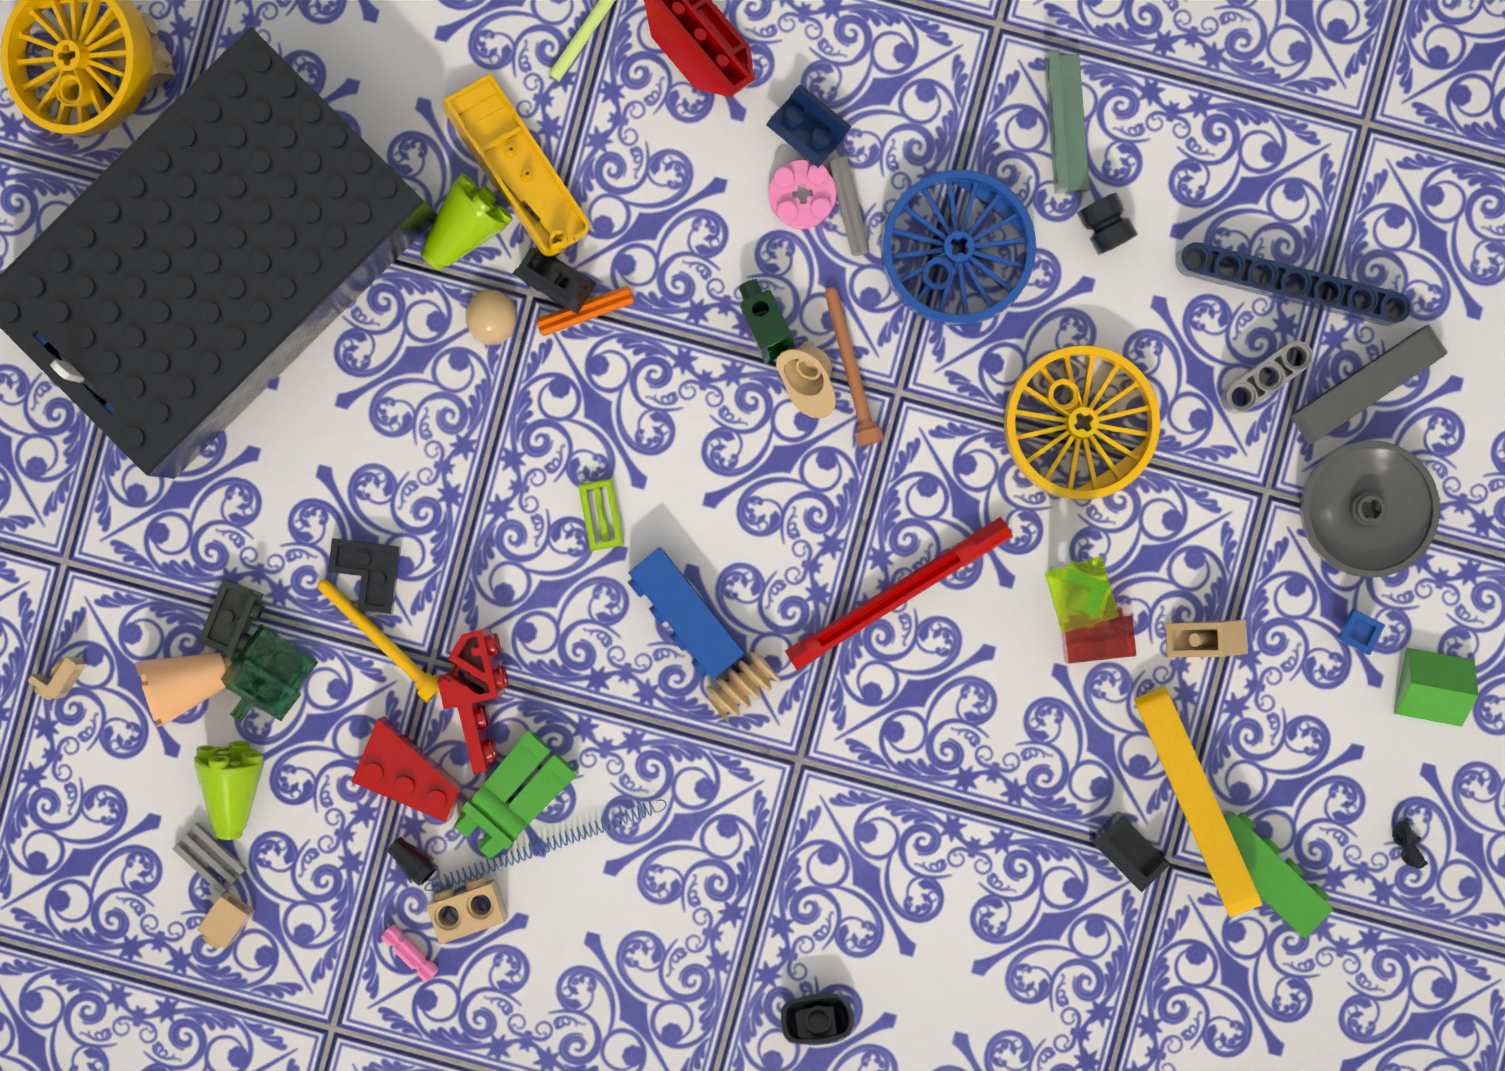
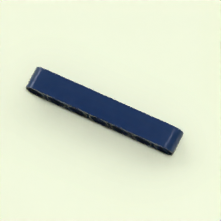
(1308, 281)

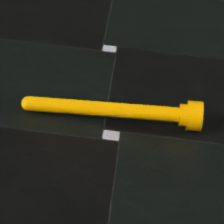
(425, 682)

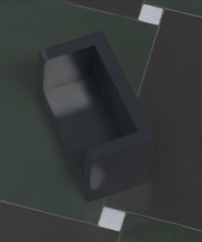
(1129, 851)

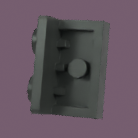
(231, 618)

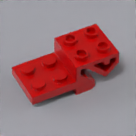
(477, 655)

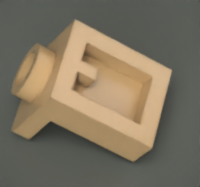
(64, 676)

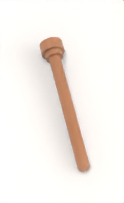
(867, 429)

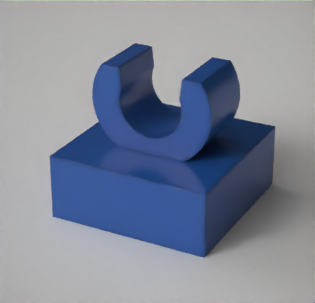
(1360, 631)

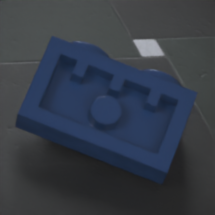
(809, 126)

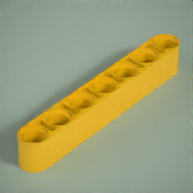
(1198, 802)

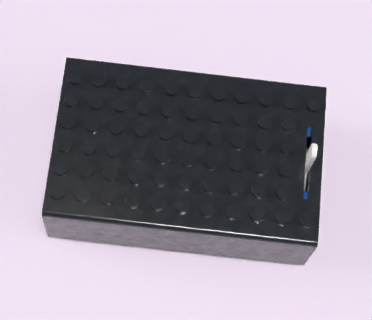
(207, 257)

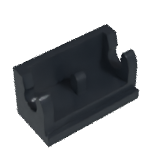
(555, 279)

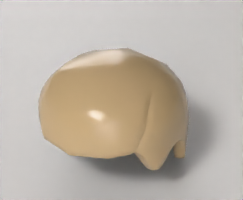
(491, 317)

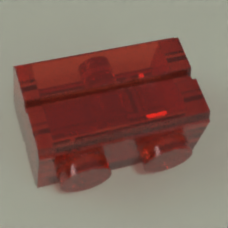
(1104, 641)

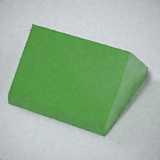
(1436, 687)

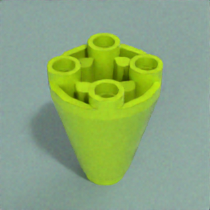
(463, 223)
(228, 785)

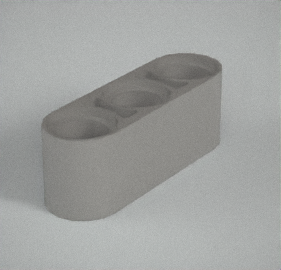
(1281, 370)

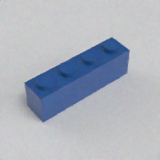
(686, 613)

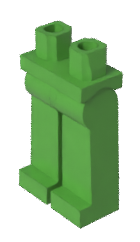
(491, 806)

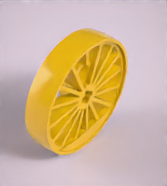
(76, 63)
(1118, 475)

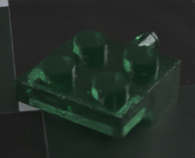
(268, 674)

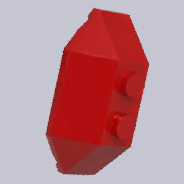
(701, 44)

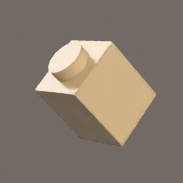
(225, 921)

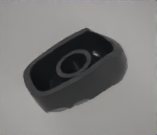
(817, 1019)

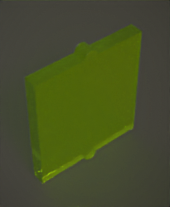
(1081, 594)

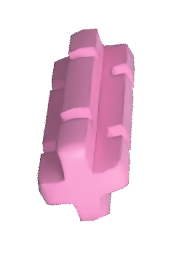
(409, 953)

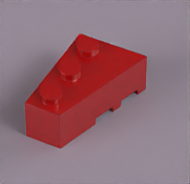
(405, 774)

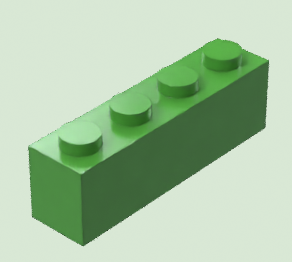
(1276, 881)

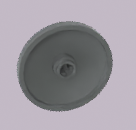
(1370, 509)

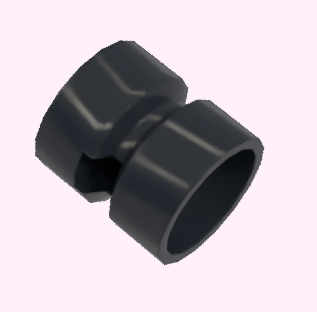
(1107, 224)

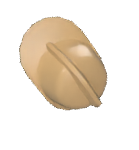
(807, 379)

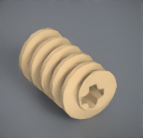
(741, 685)

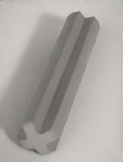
(849, 206)

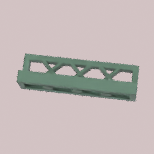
(1066, 123)

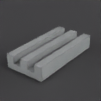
(199, 867)

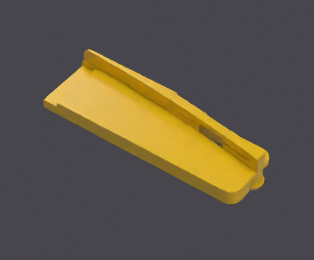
(516, 165)

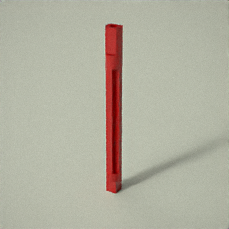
(899, 593)

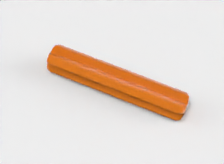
(592, 308)

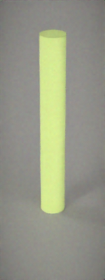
(580, 39)

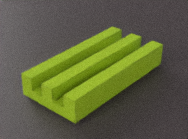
(608, 483)

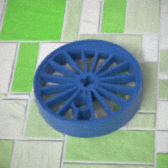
(996, 197)

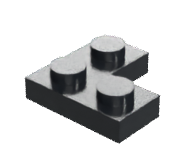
(377, 567)

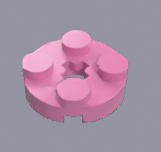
(790, 209)

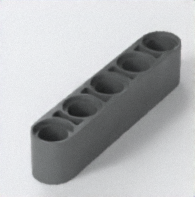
(1369, 384)

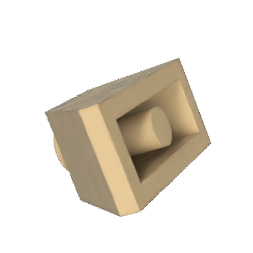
(1206, 638)

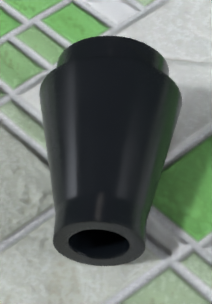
(412, 861)

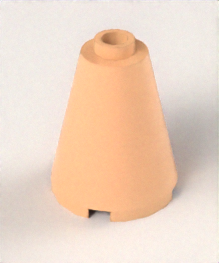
(180, 683)

